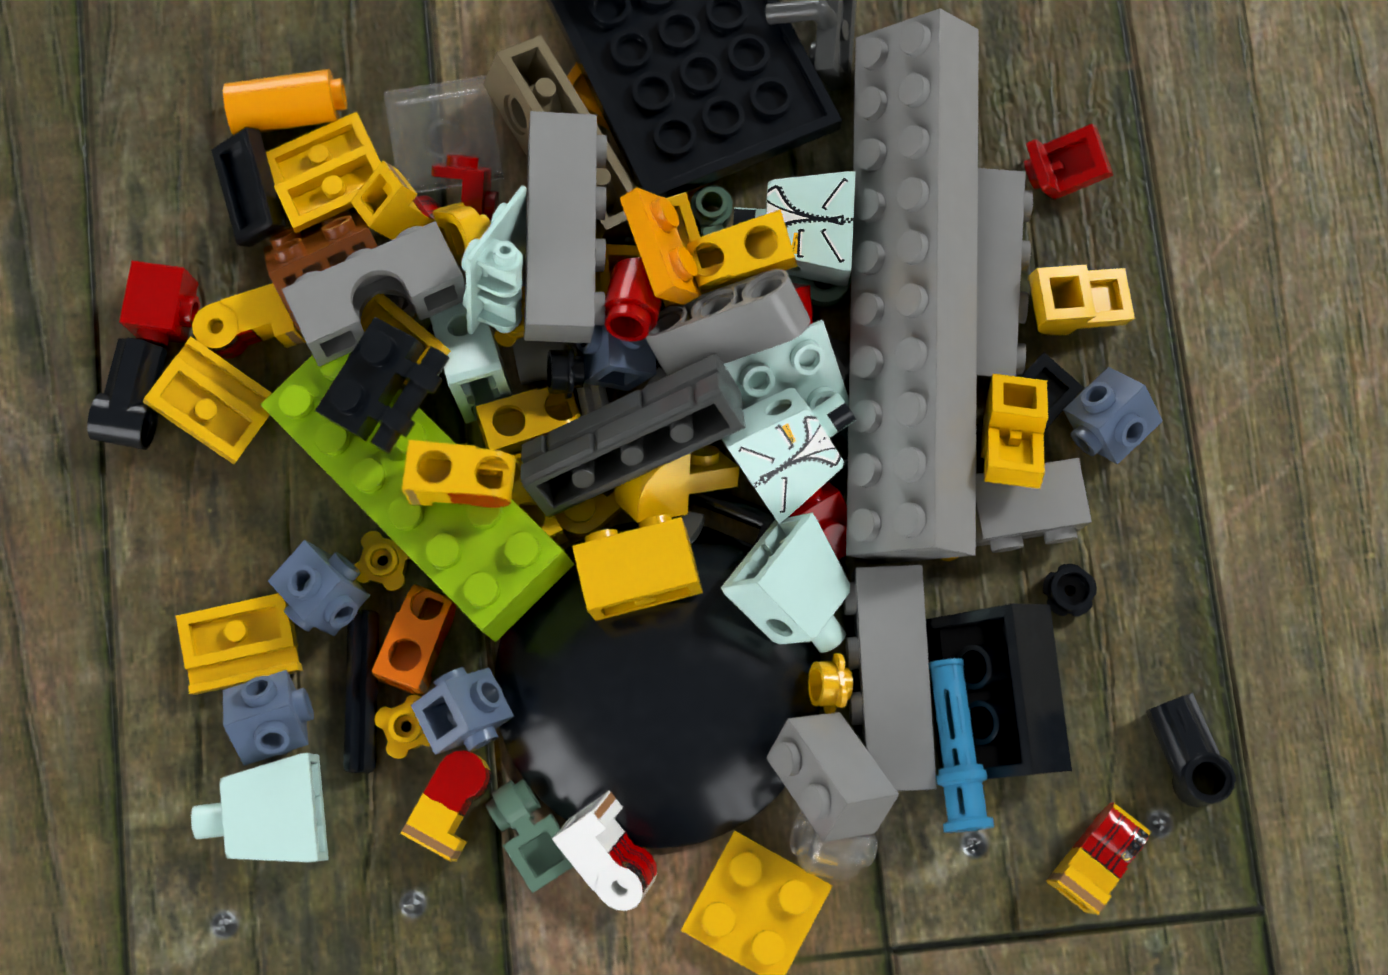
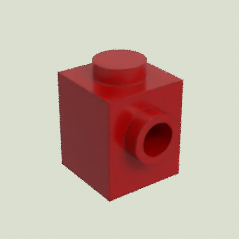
(159, 303)

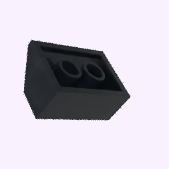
(1009, 686)

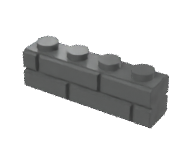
(632, 436)

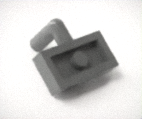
(834, 41)

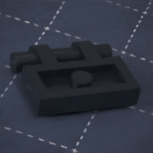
(373, 377)

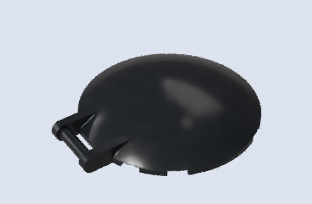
(655, 701)

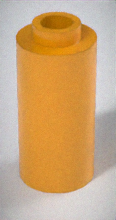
(284, 101)

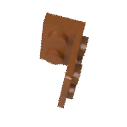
(315, 249)

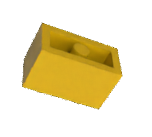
(636, 567)

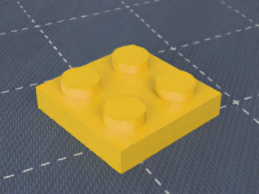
(756, 907)

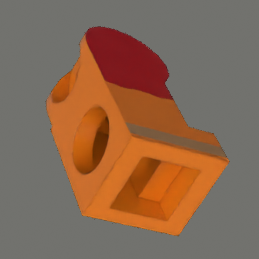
(415, 641)

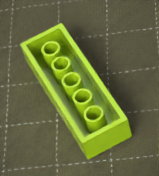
(480, 557)

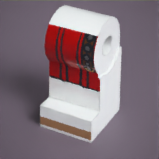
(606, 855)

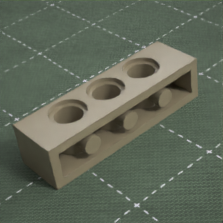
(532, 80)

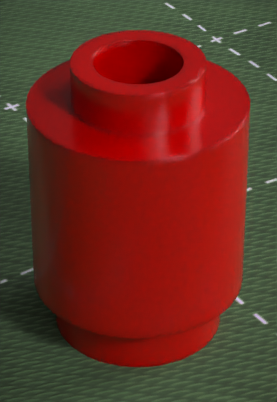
(630, 302)

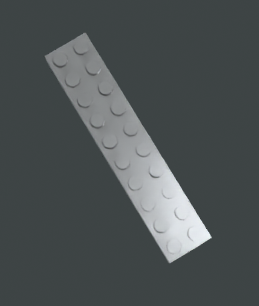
(914, 292)

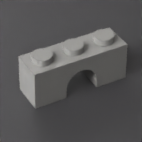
(411, 266)

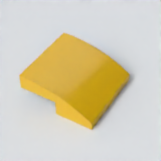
(322, 170)

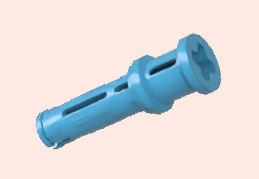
(960, 772)

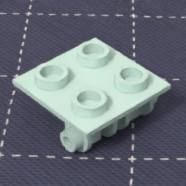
(495, 269)
(800, 364)

